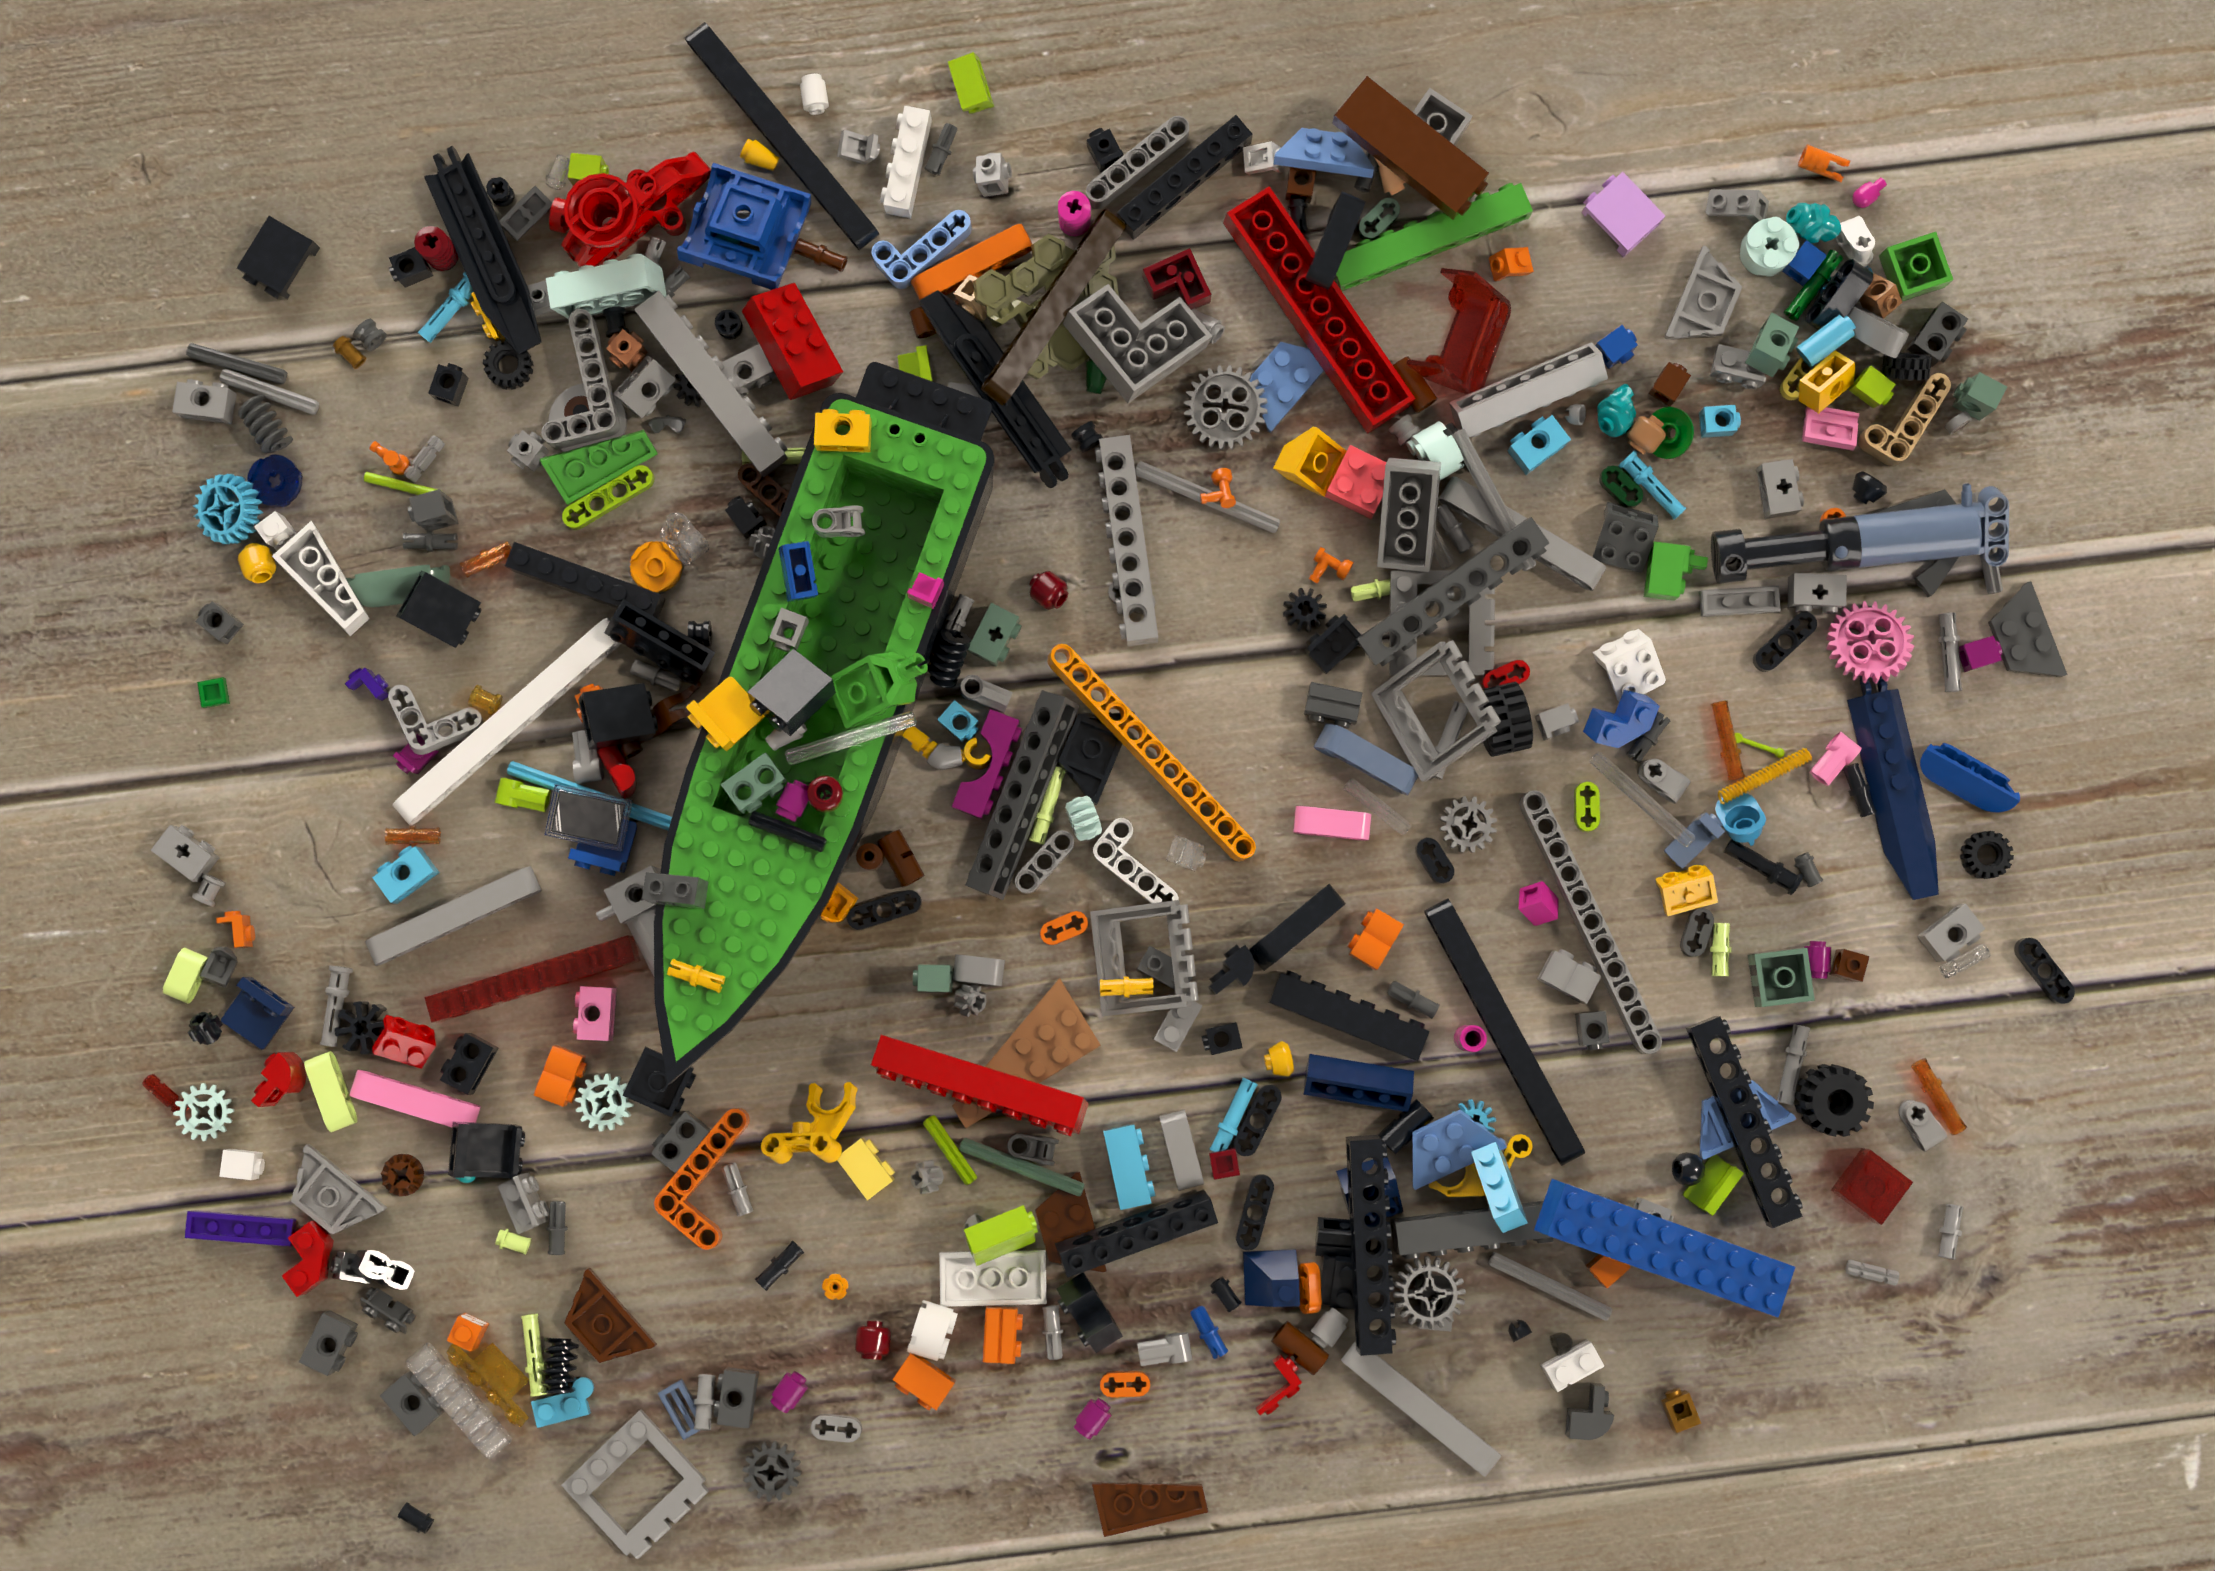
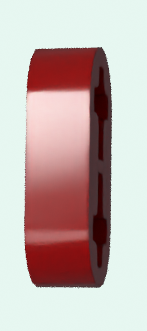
(1506, 669)

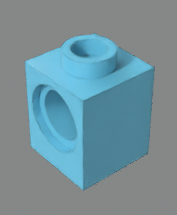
(1710, 428)
(951, 713)

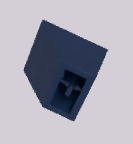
(1390, 1189)

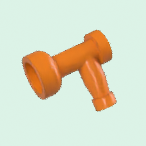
(397, 462)
(1221, 478)
(1324, 560)

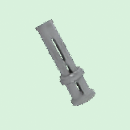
(333, 990)

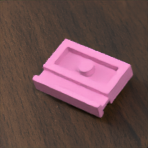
(1831, 428)

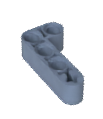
(1366, 757)

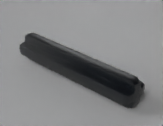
(787, 831)

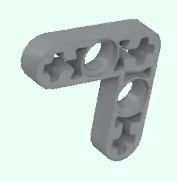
(430, 731)

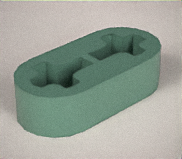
(1374, 215)

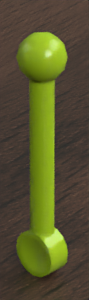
(1779, 752)

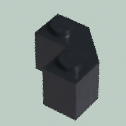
(1090, 1313)

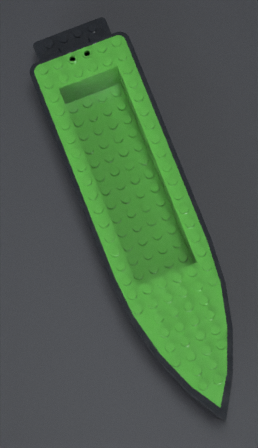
(921, 513)

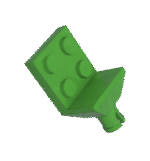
(876, 685)

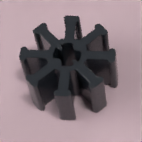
(363, 1016)

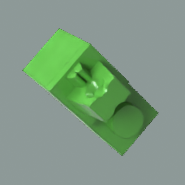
(1667, 566)

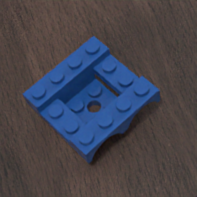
(773, 226)

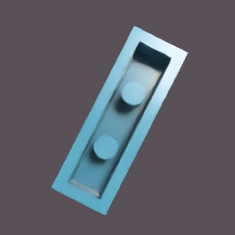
(1128, 1166)
(1499, 1187)

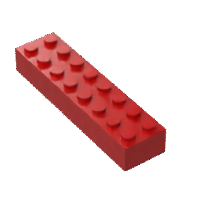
(979, 1084)

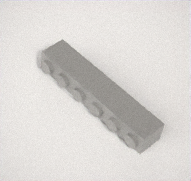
(1529, 390)

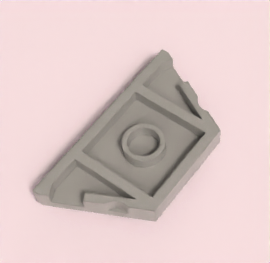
(1705, 300)
(331, 1194)

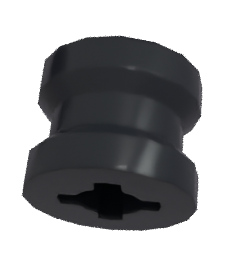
(726, 319)
(1086, 436)
(701, 632)

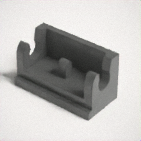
(525, 213)

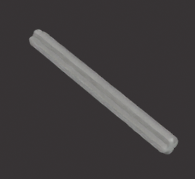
(1193, 491)
(1489, 492)

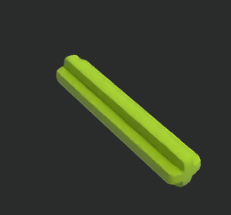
(950, 1150)

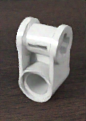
(1856, 241)

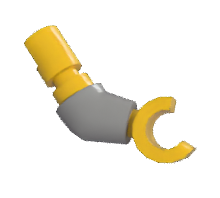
(944, 756)

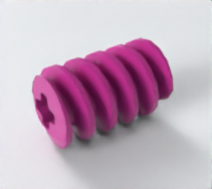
(1074, 213)

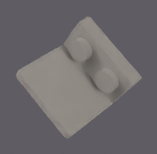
(524, 1202)

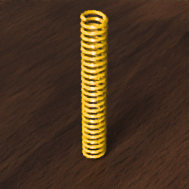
(1765, 777)

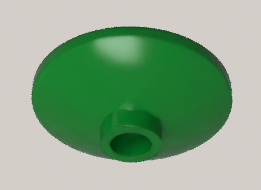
(1680, 421)

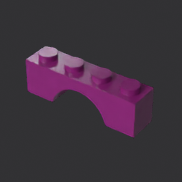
(975, 795)

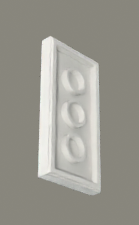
(1007, 1280)

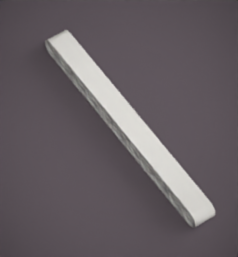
(505, 724)

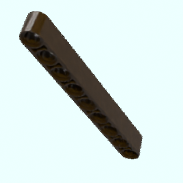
(1053, 307)

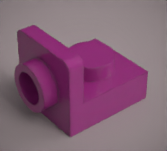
(411, 761)

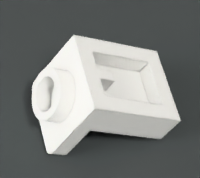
(1261, 158)

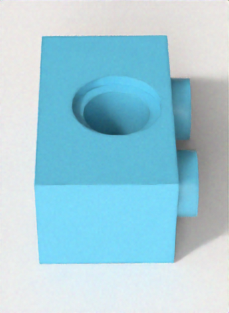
(1527, 455)
(420, 869)

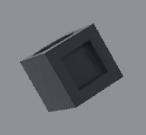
(419, 273)
(448, 395)
(1234, 1038)

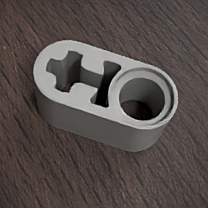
(978, 970)

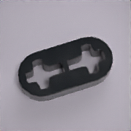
(1439, 856)

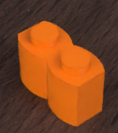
(1375, 938)
(560, 1076)

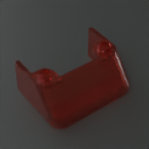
(1472, 336)

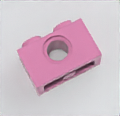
(605, 1001)

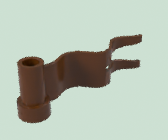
(664, 718)

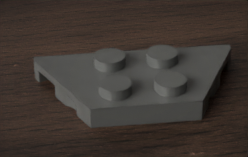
(2026, 636)

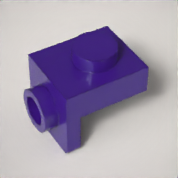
(375, 683)

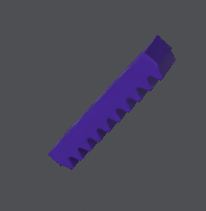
(239, 1228)

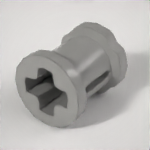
(208, 889)

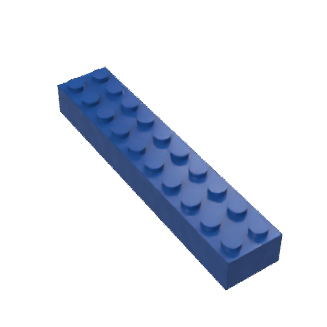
(1664, 1248)

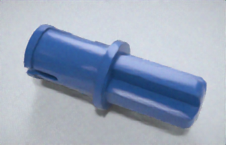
(1208, 1332)

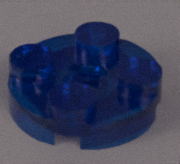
(290, 480)

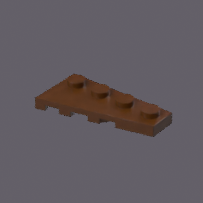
(1141, 1505)

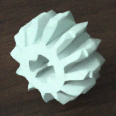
(1083, 818)

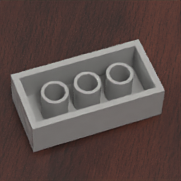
(1409, 514)

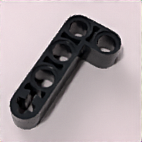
(1335, 240)
(1296, 927)

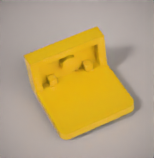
(724, 714)

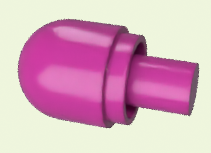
(1868, 193)

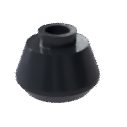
(1868, 488)

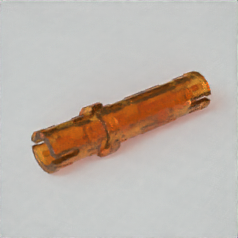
(1728, 742)
(1933, 1086)

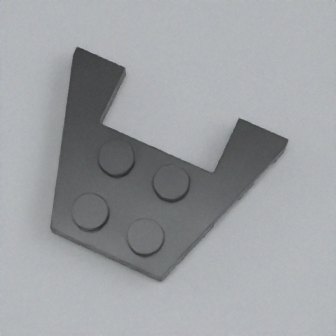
(1935, 574)

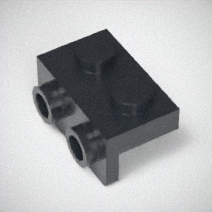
(1333, 644)

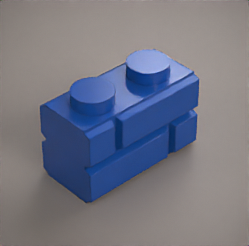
(798, 571)

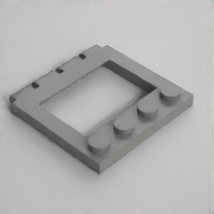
(1404, 588)
(1408, 727)
(1111, 960)
(609, 1458)

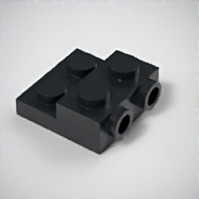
(650, 1086)

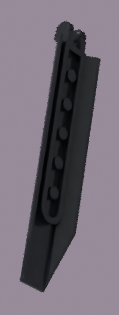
(484, 249)
(1022, 414)

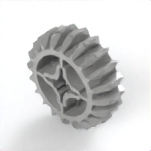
(1428, 1280)

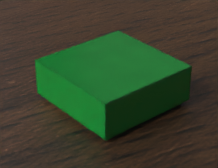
(213, 692)

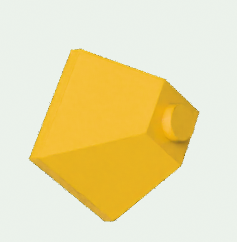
(1311, 460)

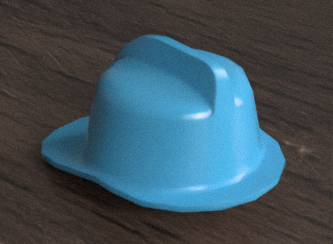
(1741, 818)

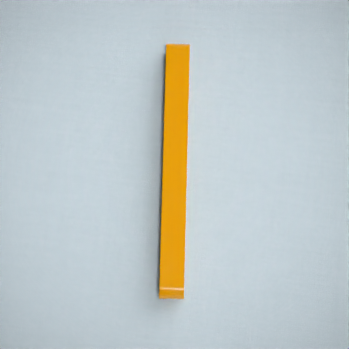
(1164, 756)

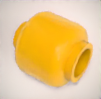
(256, 563)

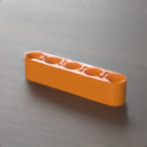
(976, 261)

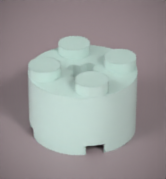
(1779, 237)
(1435, 446)

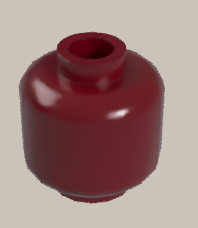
(1048, 590)
(824, 784)
(873, 1340)

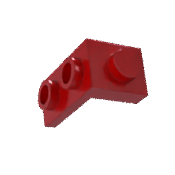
(1288, 1369)

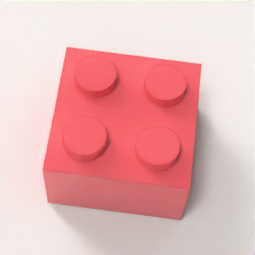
(1358, 482)

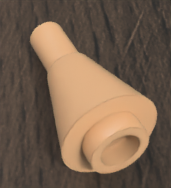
(1390, 181)

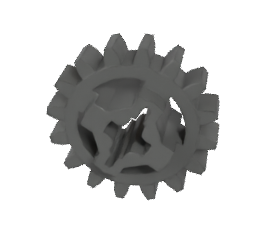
(784, 1471)

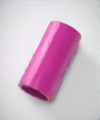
(1480, 1038)

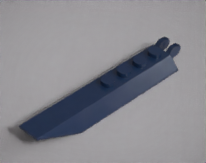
(1895, 787)

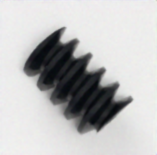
(948, 657)
(559, 1366)

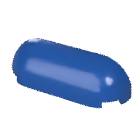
(1968, 778)

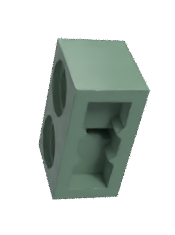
(750, 777)

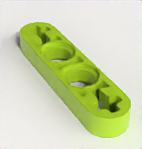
(606, 493)

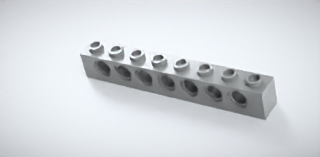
(1120, 449)

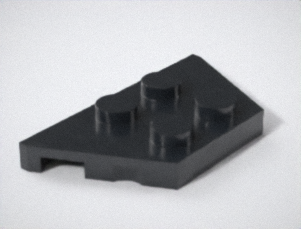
(1090, 754)

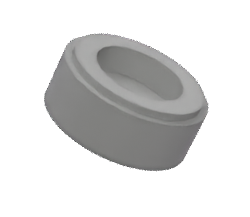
(1958, 422)

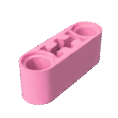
(1332, 823)

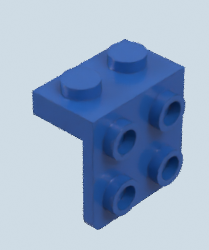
(607, 859)

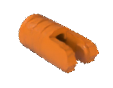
(1817, 161)

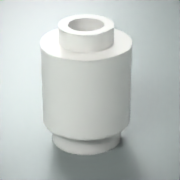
(814, 94)

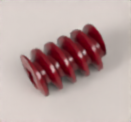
(436, 248)

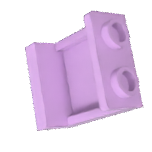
(1623, 212)

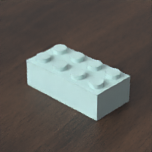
(605, 286)

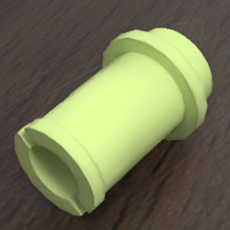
(512, 1241)

